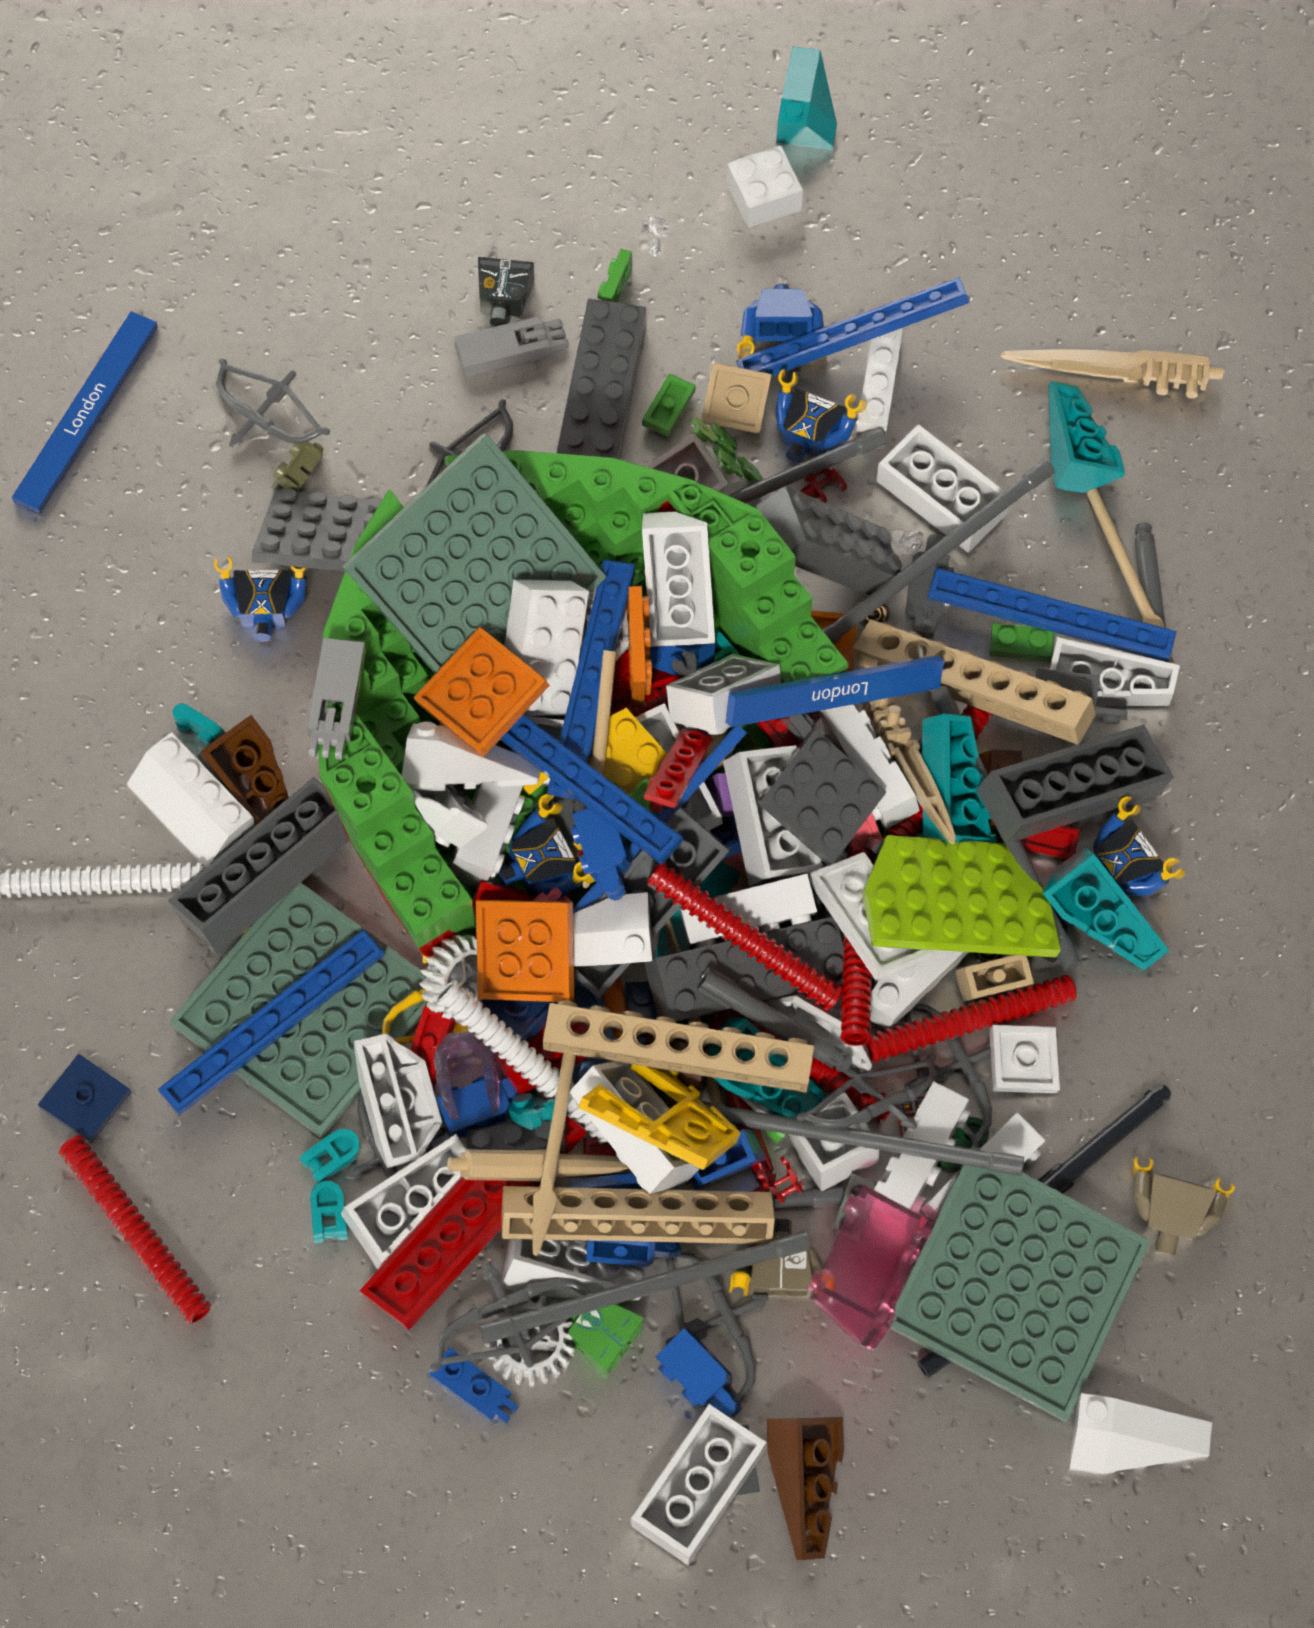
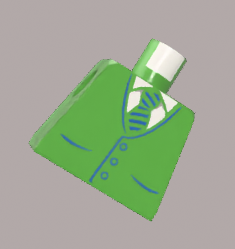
(605, 1335)

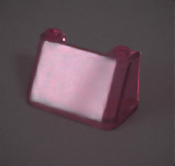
(869, 1265)

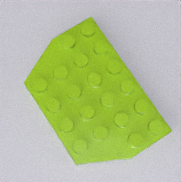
(956, 899)

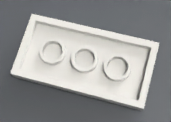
(841, 892)

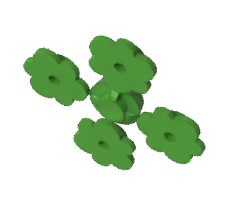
(725, 450)

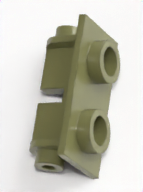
(303, 455)

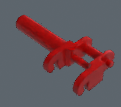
(813, 488)
(771, 1186)

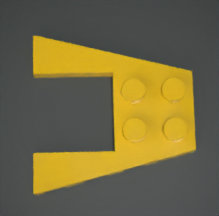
(629, 754)
(685, 1130)

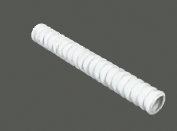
(97, 879)
(510, 1047)

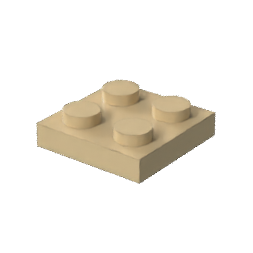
(736, 398)

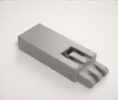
(499, 345)
(336, 681)

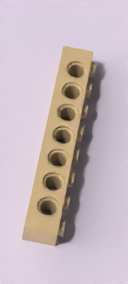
(1010, 703)
(692, 1060)
(642, 1216)

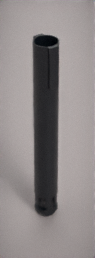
(1063, 1175)

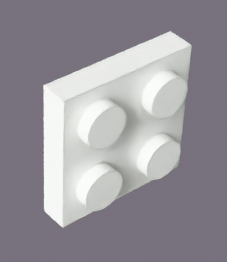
(1024, 1059)

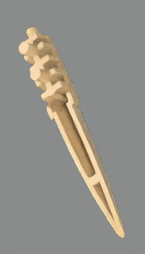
(1130, 366)
(891, 728)
(529, 1165)

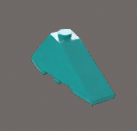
(806, 102)

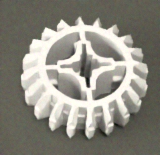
(450, 966)
(543, 1346)

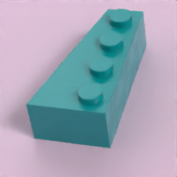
(951, 759)

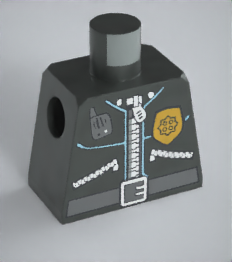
(504, 287)

